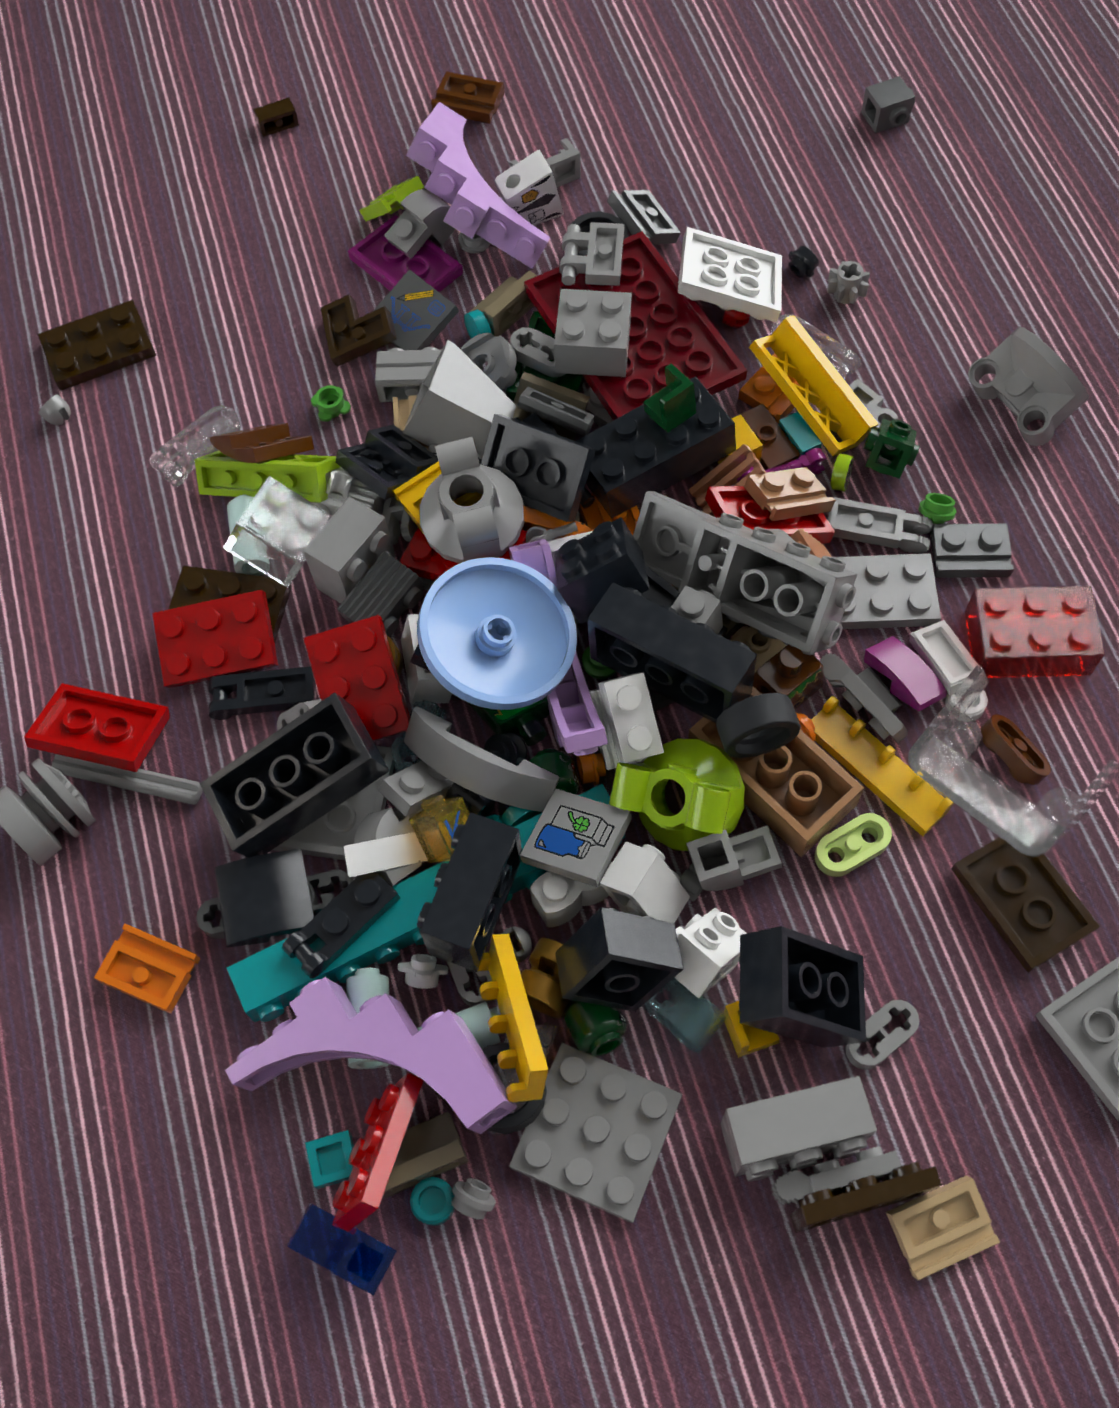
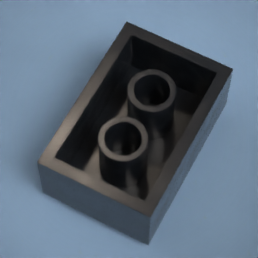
(471, 891)
(801, 988)

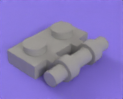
(603, 258)

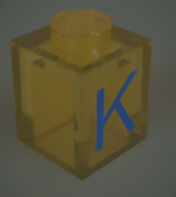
(437, 825)

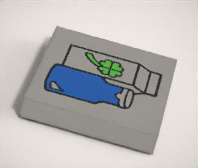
(576, 837)

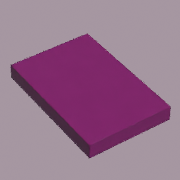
(390, 264)

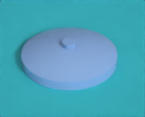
(496, 633)

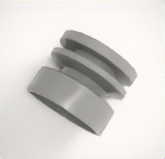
(41, 811)

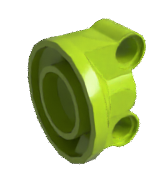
(710, 786)

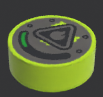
(841, 472)

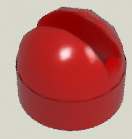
(735, 318)

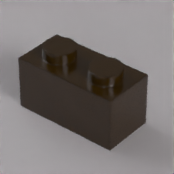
(276, 117)

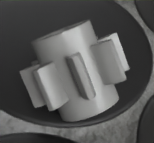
(848, 282)

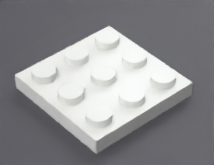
(730, 275)

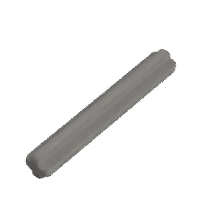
(140, 781)

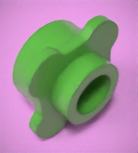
(330, 395)

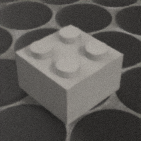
(592, 332)
(347, 548)

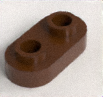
(1015, 749)

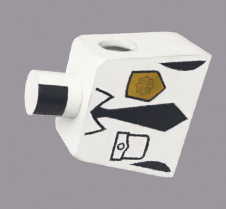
(530, 189)

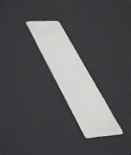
(383, 854)

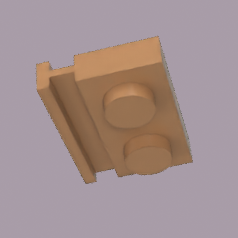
(789, 493)

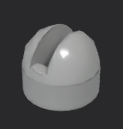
(55, 410)
(524, 940)

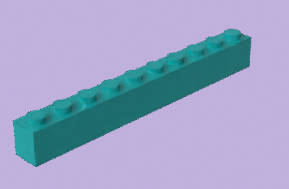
(273, 979)

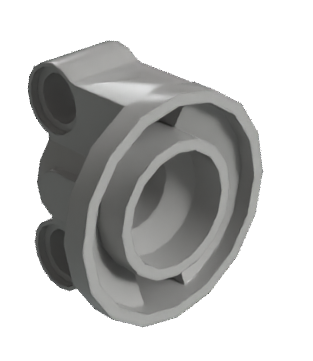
(1029, 383)
(472, 530)

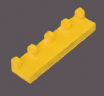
(879, 768)
(515, 1020)

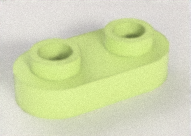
(851, 846)

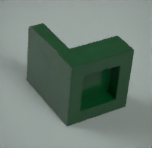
(674, 402)

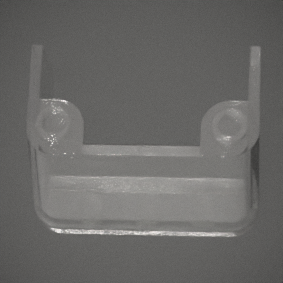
(944, 762)

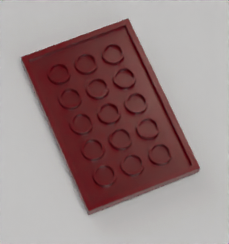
(662, 330)

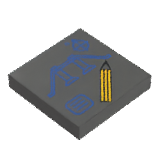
(417, 312)

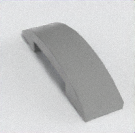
(475, 768)

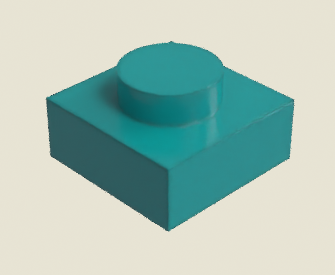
(330, 1158)

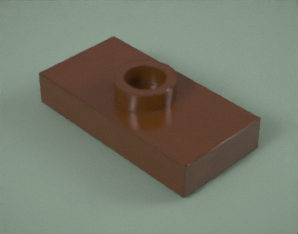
(776, 445)

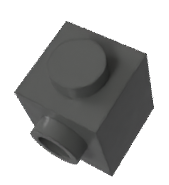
(887, 104)

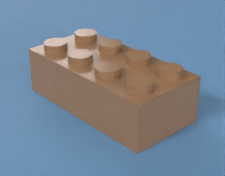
(792, 788)

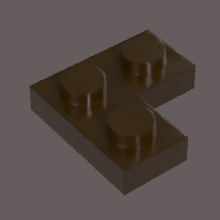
(352, 335)

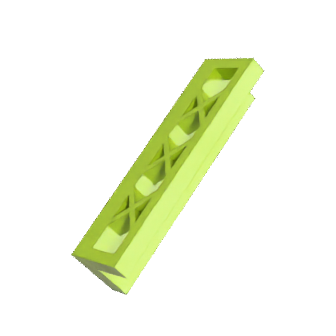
(229, 477)

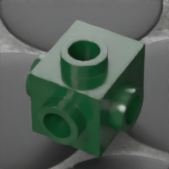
(891, 447)

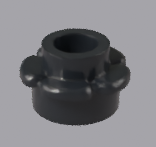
(803, 262)

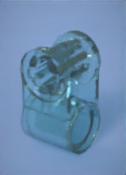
(686, 1016)

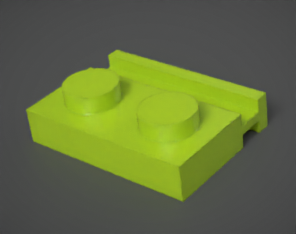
(390, 200)

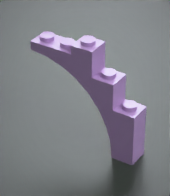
(473, 202)
(570, 703)
(330, 1029)

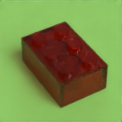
(1034, 631)

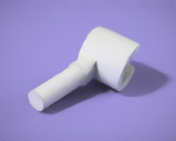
(340, 482)

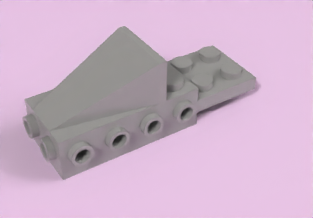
(755, 573)

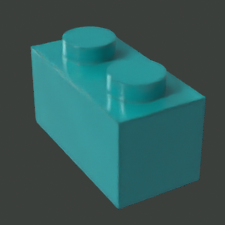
(799, 433)

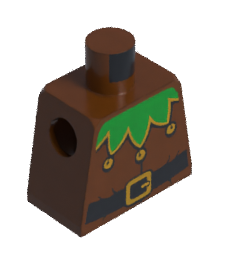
(790, 674)

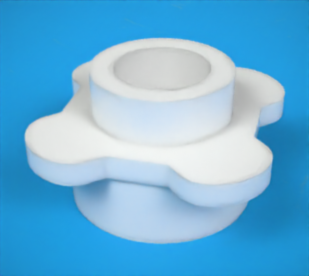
(422, 971)

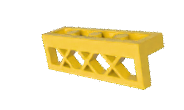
(818, 384)

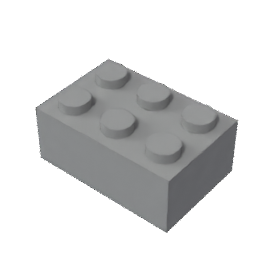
(798, 1128)

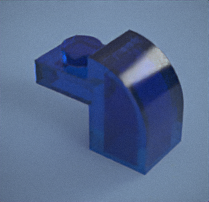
(346, 1254)

